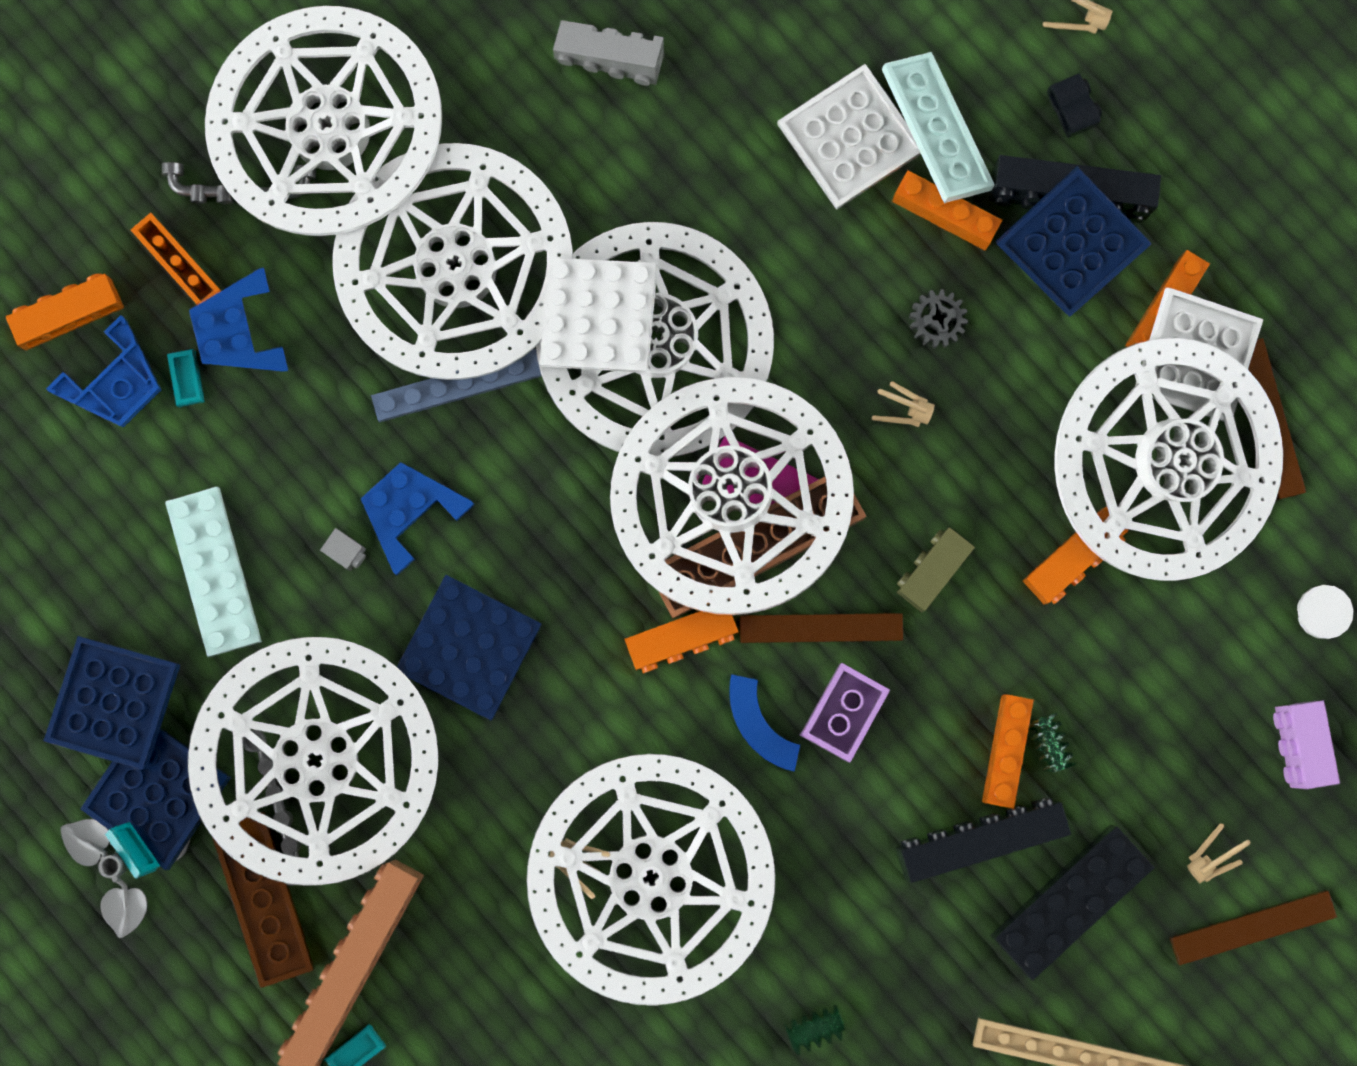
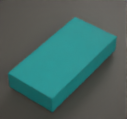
(185, 378)
(132, 850)
(357, 1049)

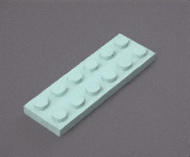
(938, 127)
(213, 571)

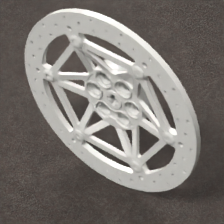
(326, 124)
(461, 297)
(671, 334)
(1174, 468)
(739, 500)
(241, 727)
(672, 956)

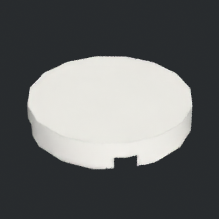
(1325, 612)

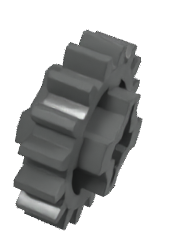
(940, 330)

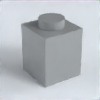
(344, 550)

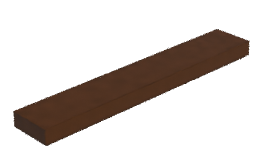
(1260, 368)
(821, 628)
(1253, 927)

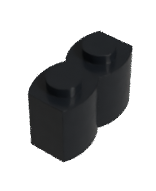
(1074, 106)

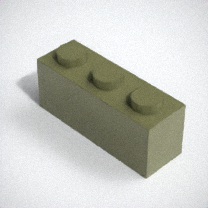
(934, 569)

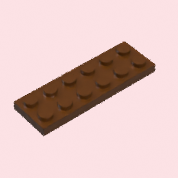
(266, 914)

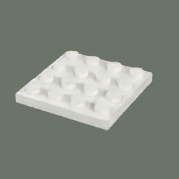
(850, 136)
(598, 315)
(1209, 323)

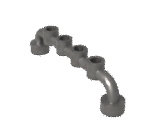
(199, 193)
(289, 845)

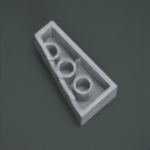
(609, 52)

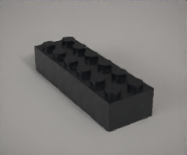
(1029, 180)
(982, 841)
(1072, 901)

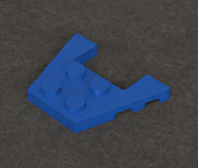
(224, 330)
(121, 388)
(401, 501)

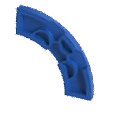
(755, 728)

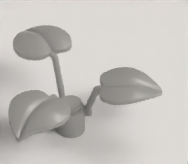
(122, 907)

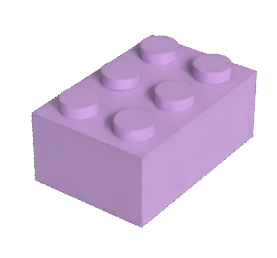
(844, 712)
(1306, 745)

